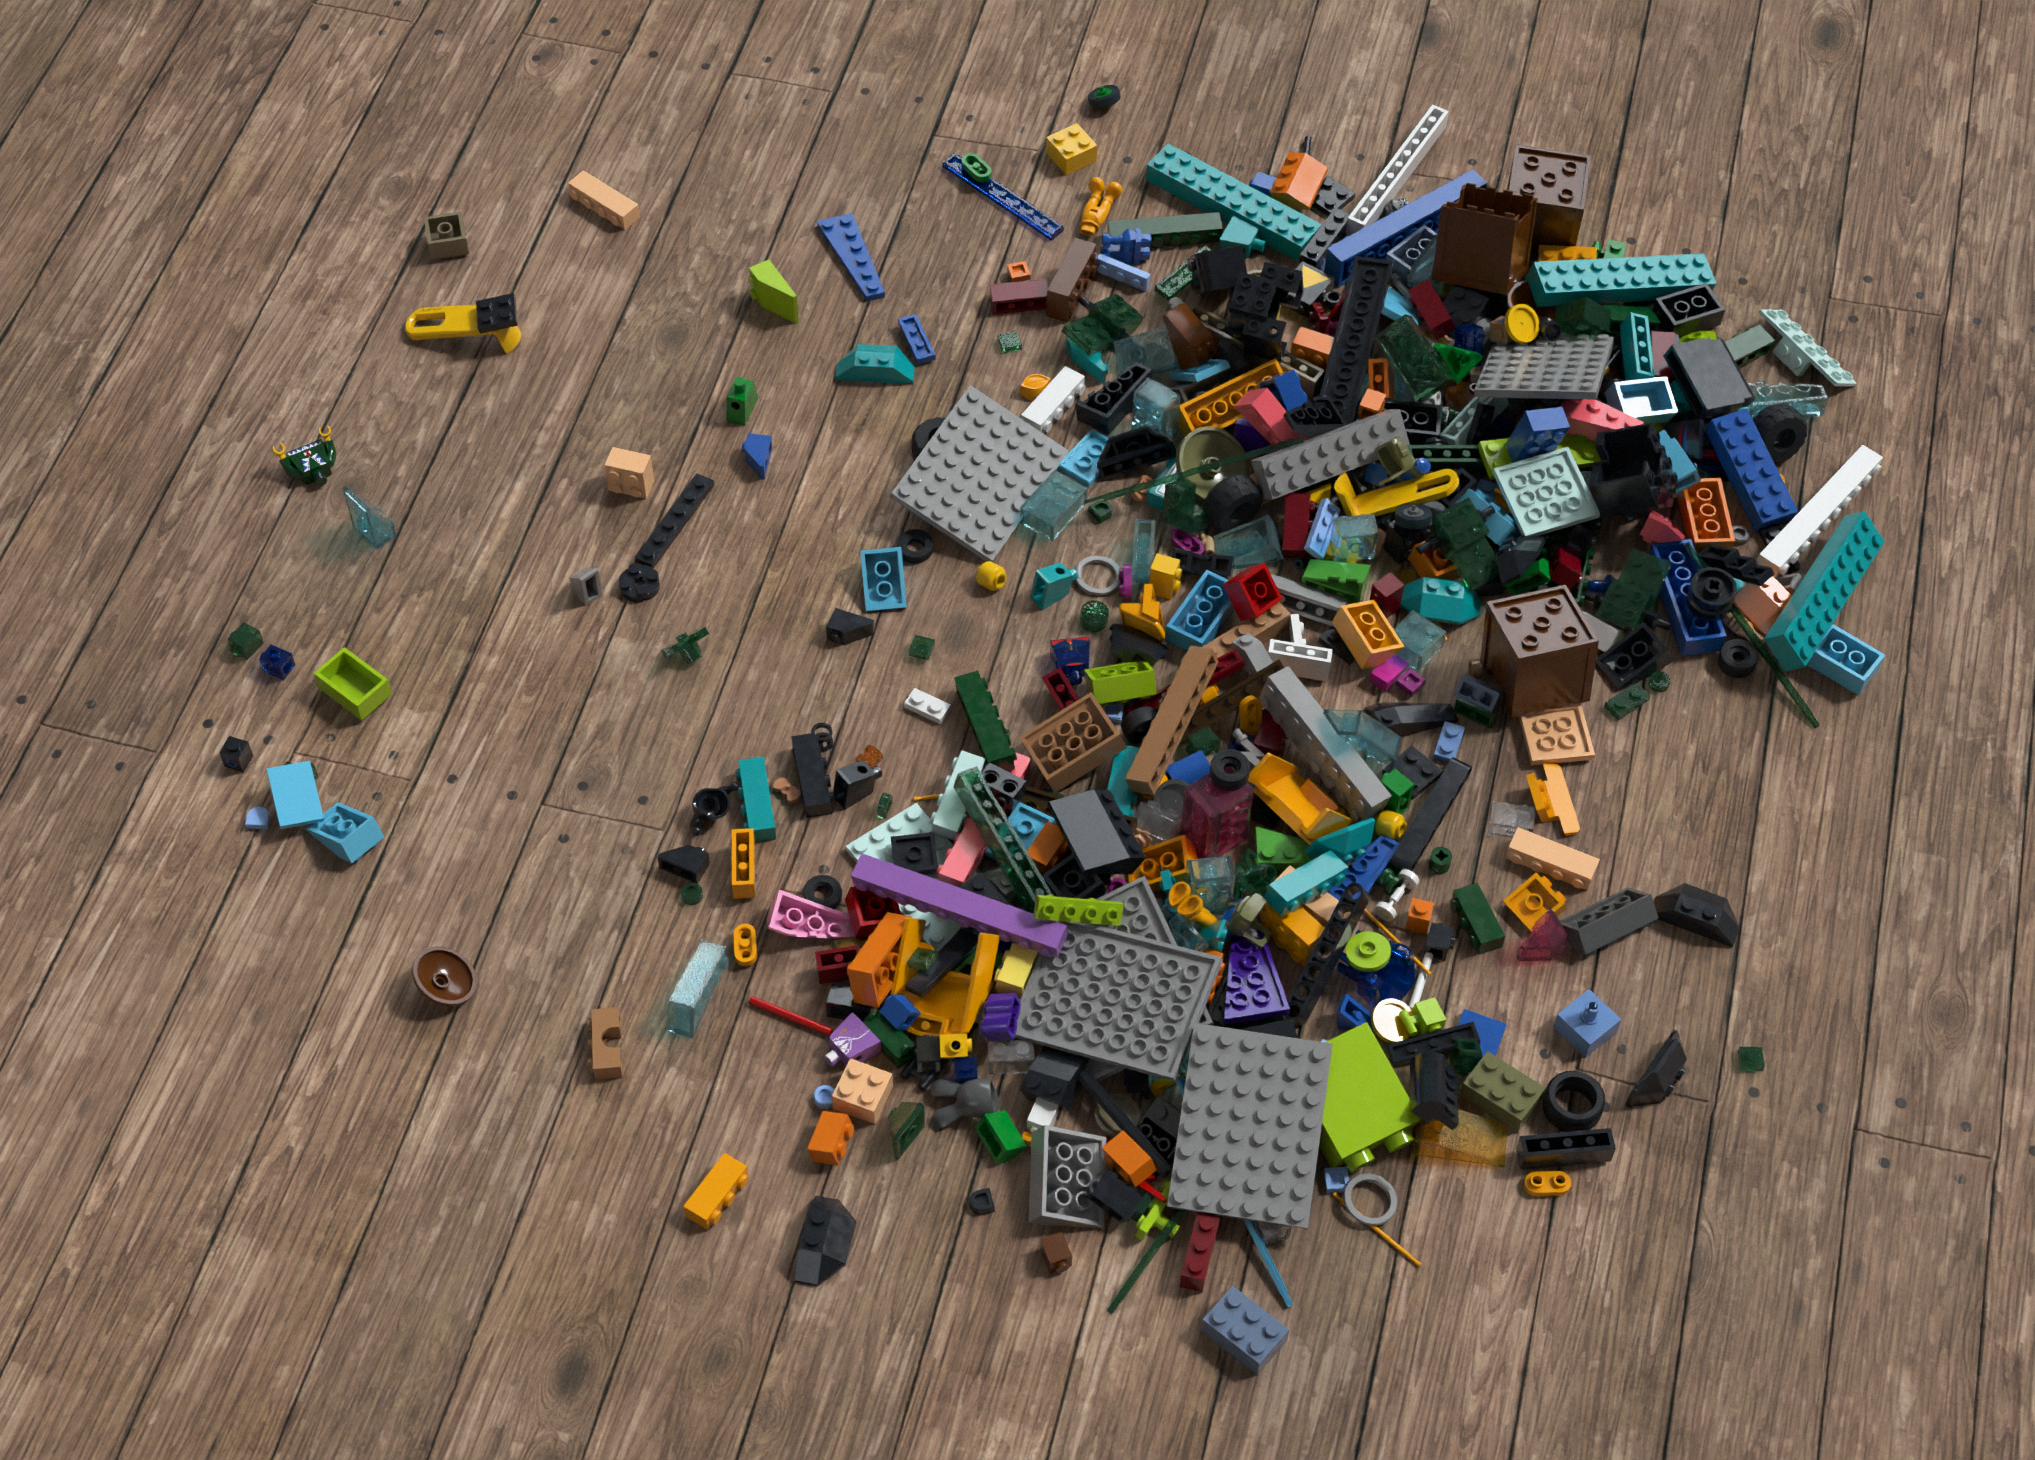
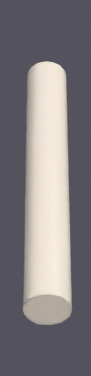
(1421, 979)

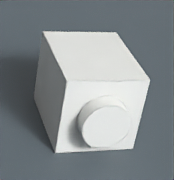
(1042, 1114)

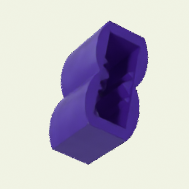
(1001, 1017)

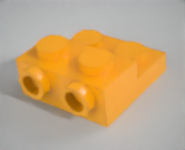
(1534, 899)

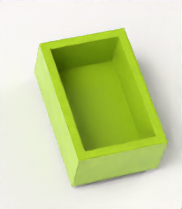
(352, 683)

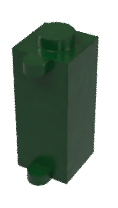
(894, 1042)

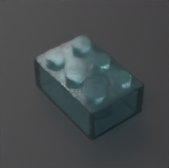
(1156, 408)
(1053, 505)
(1212, 881)

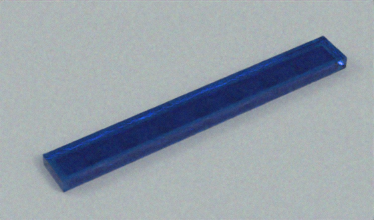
(1007, 199)

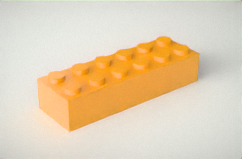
(1217, 405)

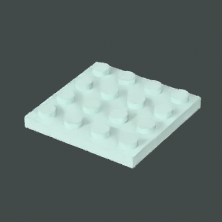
(1546, 493)

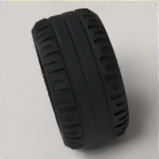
(1577, 1082)

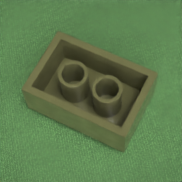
(1502, 1091)

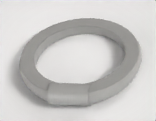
(1094, 591)
(1383, 1184)

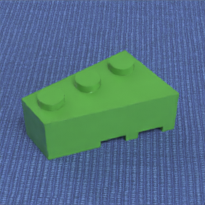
(1338, 578)
(1280, 850)

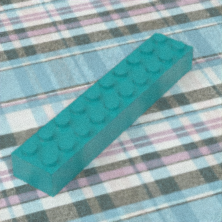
(1218, 192)
(1617, 278)
(1824, 591)

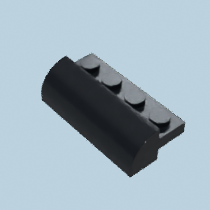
(1433, 1089)

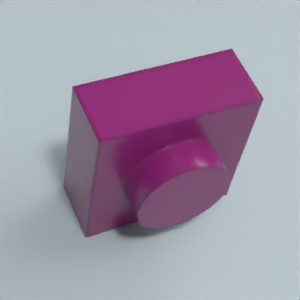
(1410, 682)

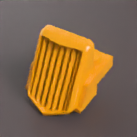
(1144, 615)

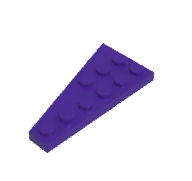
(1252, 983)

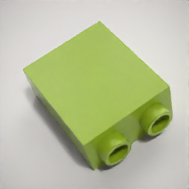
(1362, 1102)

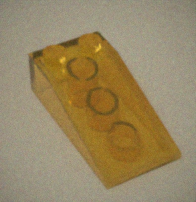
(1472, 1141)

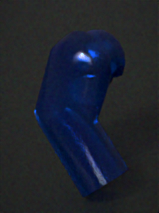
(1600, 585)

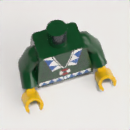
(309, 462)

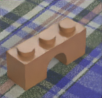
(606, 1060)

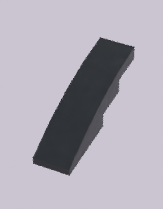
(1737, 566)

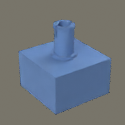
(1587, 1023)

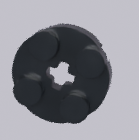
(637, 573)

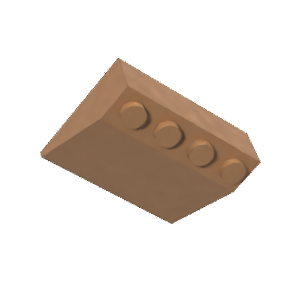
(1073, 742)

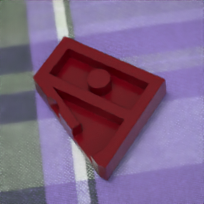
(1316, 317)

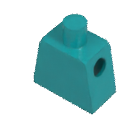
(1242, 233)
(1052, 584)

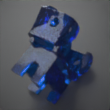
(1387, 983)

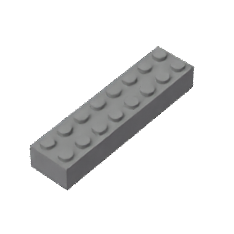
(1327, 454)
(1324, 749)

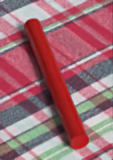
(788, 1015)

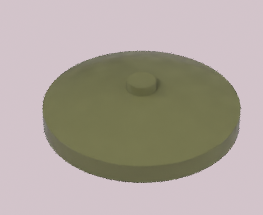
(1204, 447)

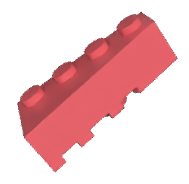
(1266, 415)
(1592, 416)

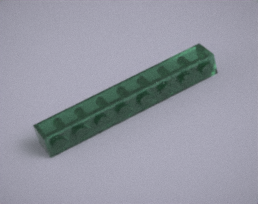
(1001, 837)

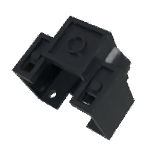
(1256, 307)
(1632, 473)

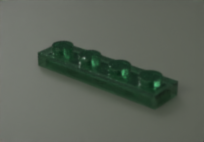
(1176, 279)

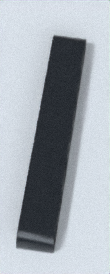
(1430, 816)
(1324, 944)

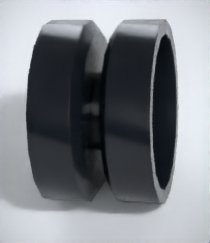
(1711, 594)

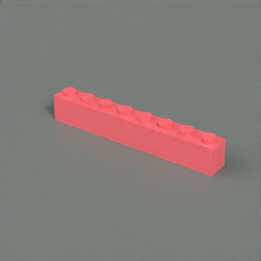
(969, 844)

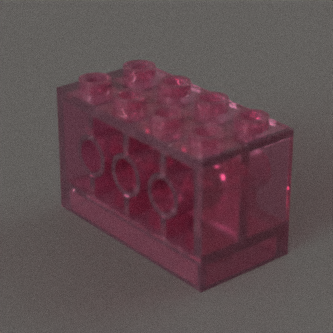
(1216, 817)

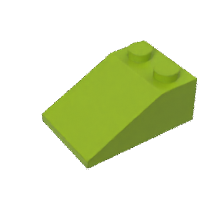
(772, 291)

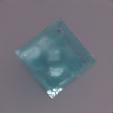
(1354, 537)
(1420, 638)

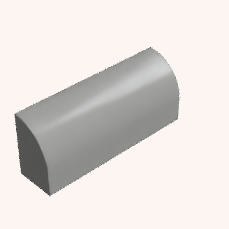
(1308, 600)

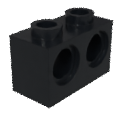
(1004, 785)

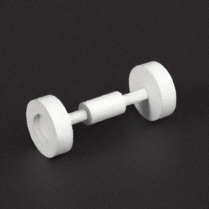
(1386, 911)

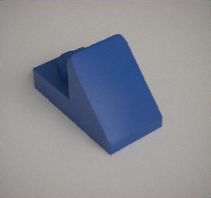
(1352, 1014)

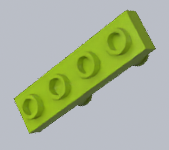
(1078, 910)
(1155, 1217)

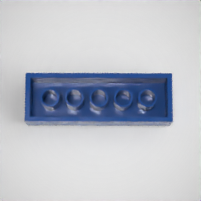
(1751, 470)
(1690, 632)

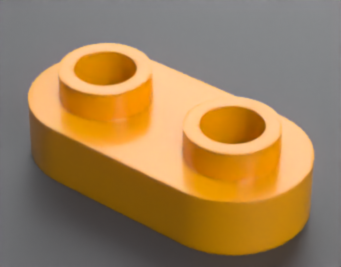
(1250, 711)
(745, 946)
(1548, 1184)

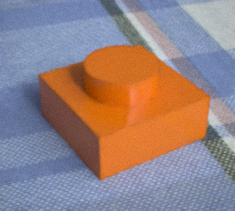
(1018, 271)

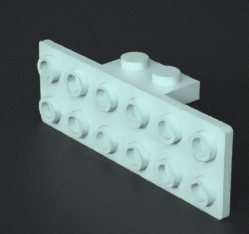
(1800, 351)

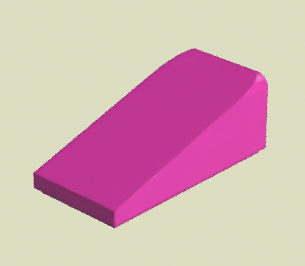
(1388, 672)

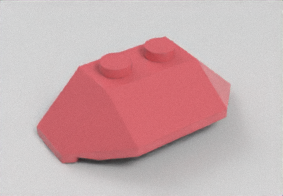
(1660, 529)

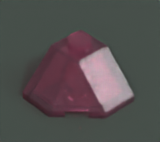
(1544, 941)

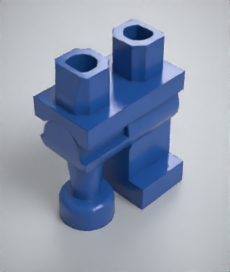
(1128, 247)

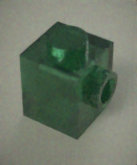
(245, 641)

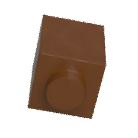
(1056, 1253)

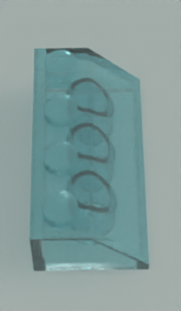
(1365, 734)

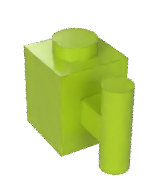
(1426, 1017)

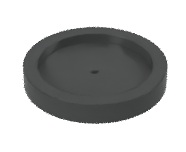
(1169, 792)

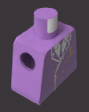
(852, 1041)

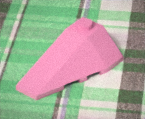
(805, 918)

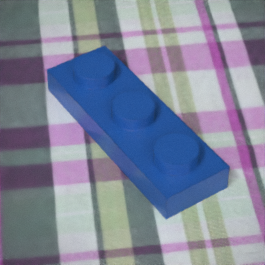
(916, 339)

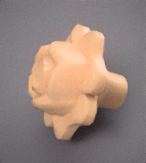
(1142, 838)

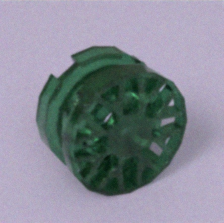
(1094, 617)

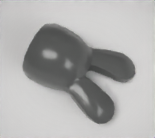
(972, 1100)

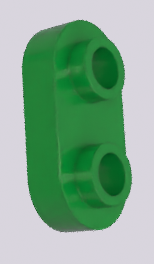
(976, 167)

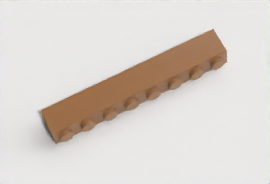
(1171, 720)

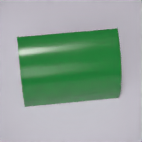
(1534, 576)
(1000, 1136)

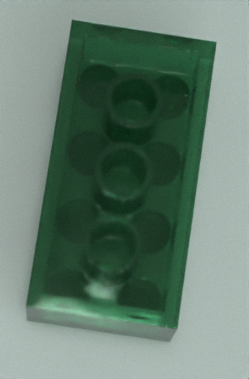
(1413, 358)

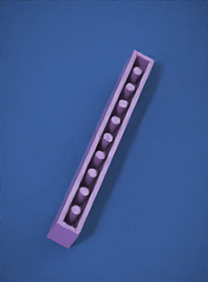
(959, 905)

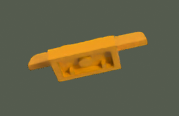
(1553, 799)

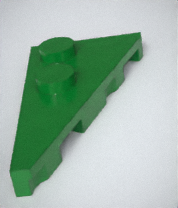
(1457, 360)

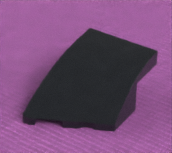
(1129, 642)

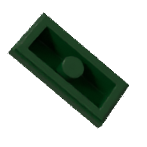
(1475, 713)

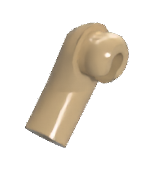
(1207, 541)

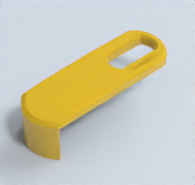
(458, 322)
(1392, 497)

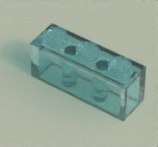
(1143, 550)

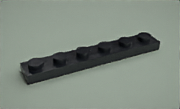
(674, 521)

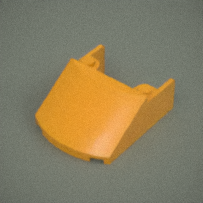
(1297, 800)
(958, 997)

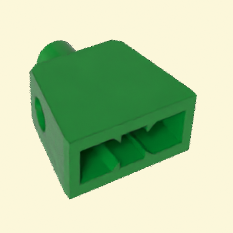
(741, 394)

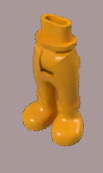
(1095, 216)
(1190, 906)

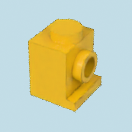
(946, 1049)

